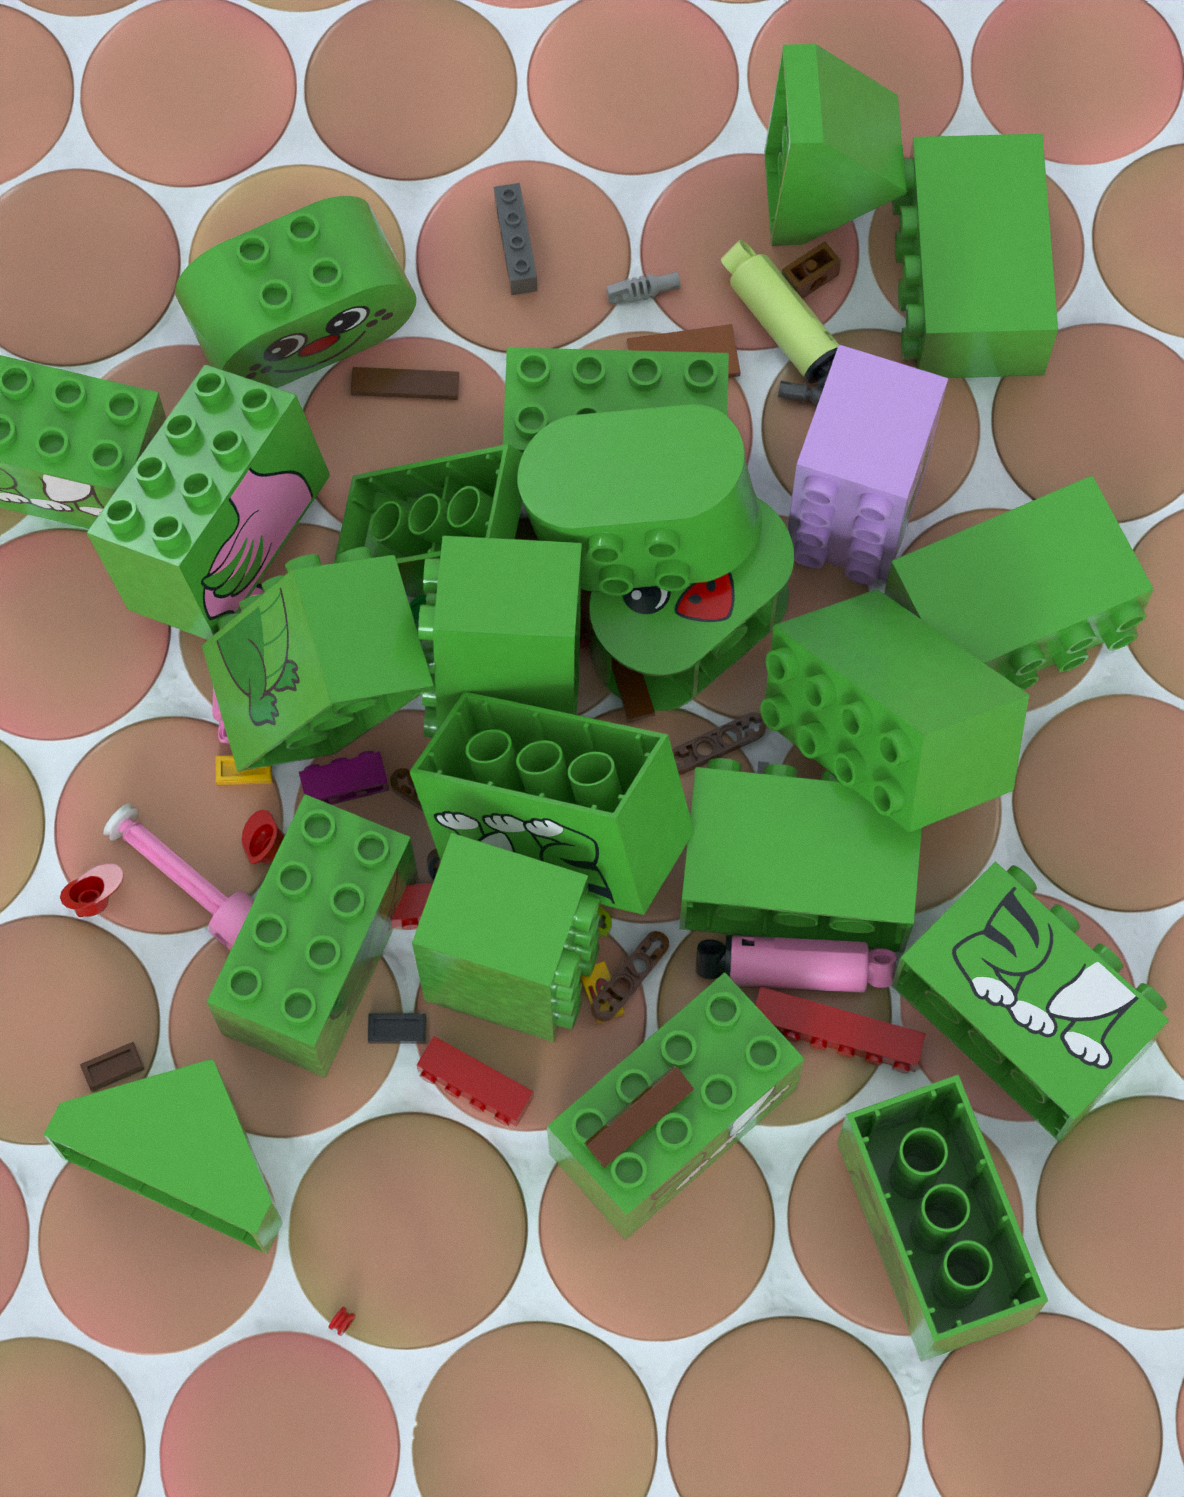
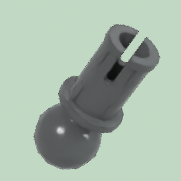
(800, 392)

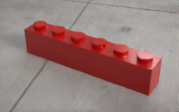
(842, 1031)

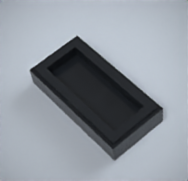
(396, 1028)

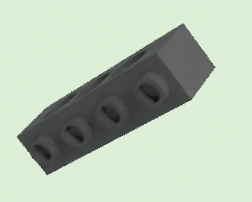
(515, 239)

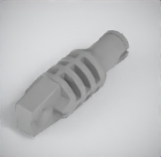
(643, 287)

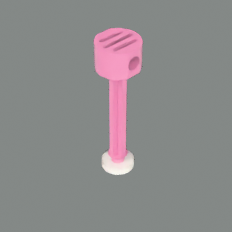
(227, 912)

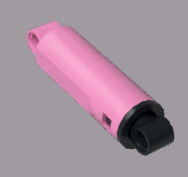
(796, 963)

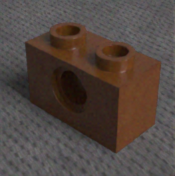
(812, 269)

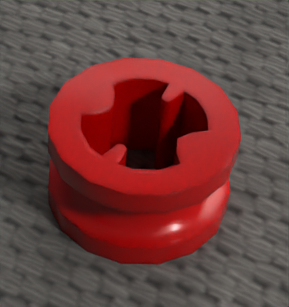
(342, 1321)

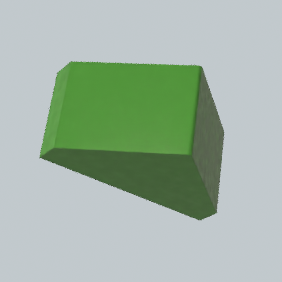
(828, 146)
(417, 503)
(176, 1145)

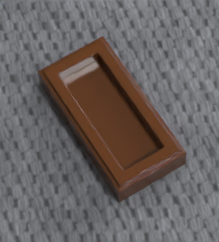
(112, 1066)

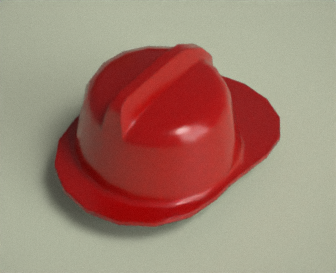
(261, 838)
(91, 891)

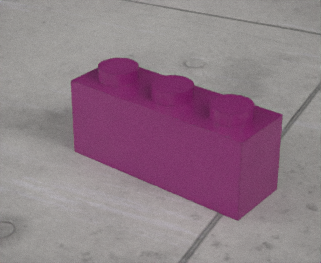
(345, 778)

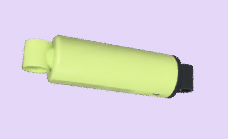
(781, 312)

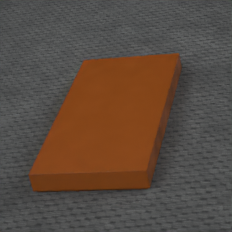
(710, 340)

